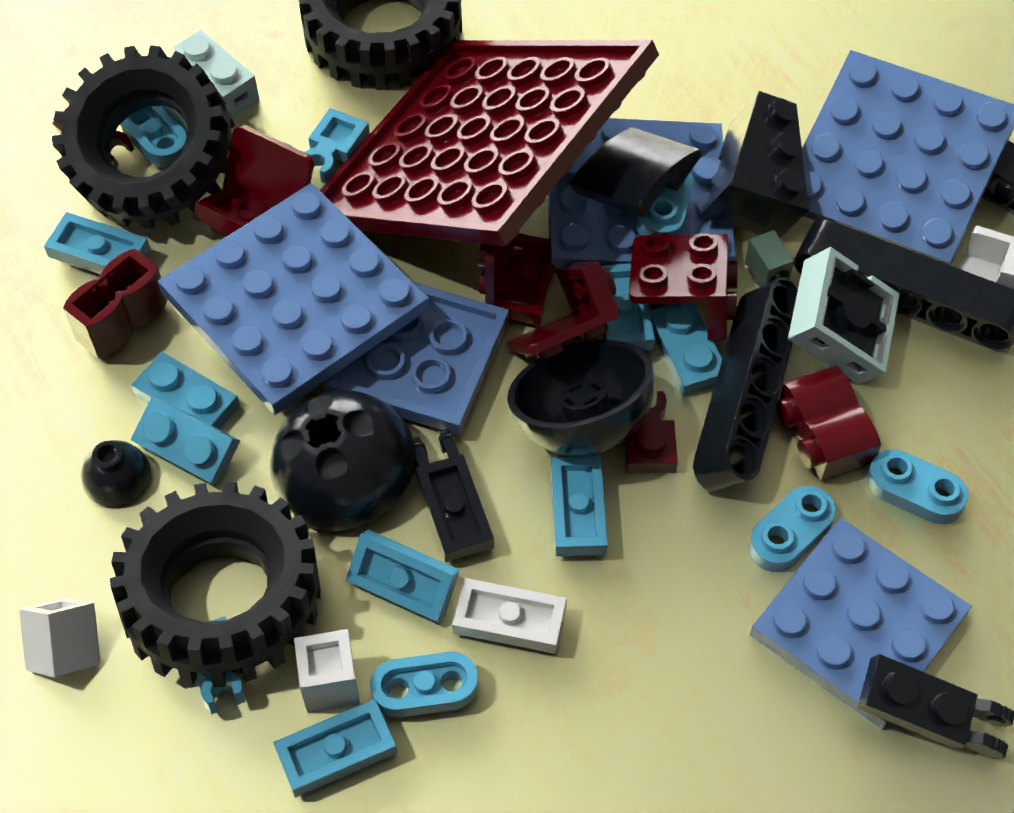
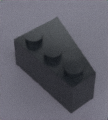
(760, 169)

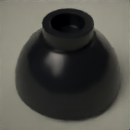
(115, 473)

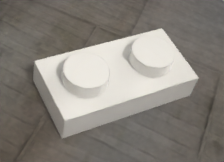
(509, 615)

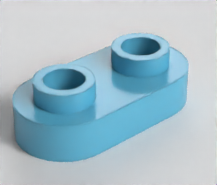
(158, 138)
(671, 206)
(916, 487)
(793, 524)
(424, 681)

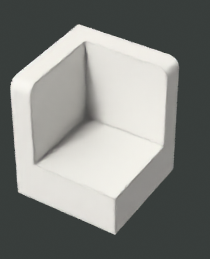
(990, 256)
(59, 637)
(326, 671)

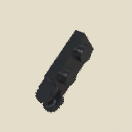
(452, 500)
(932, 707)

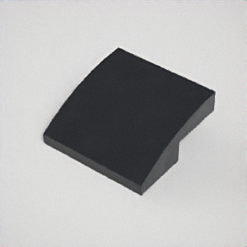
(634, 170)

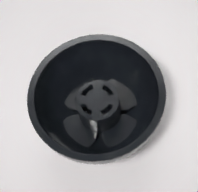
(584, 397)
(342, 459)

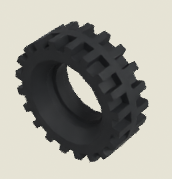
(378, 55)
(108, 100)
(206, 529)

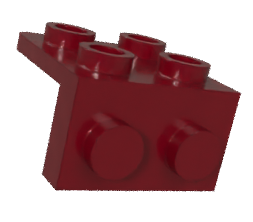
(255, 180)
(686, 272)
(518, 276)
(592, 307)

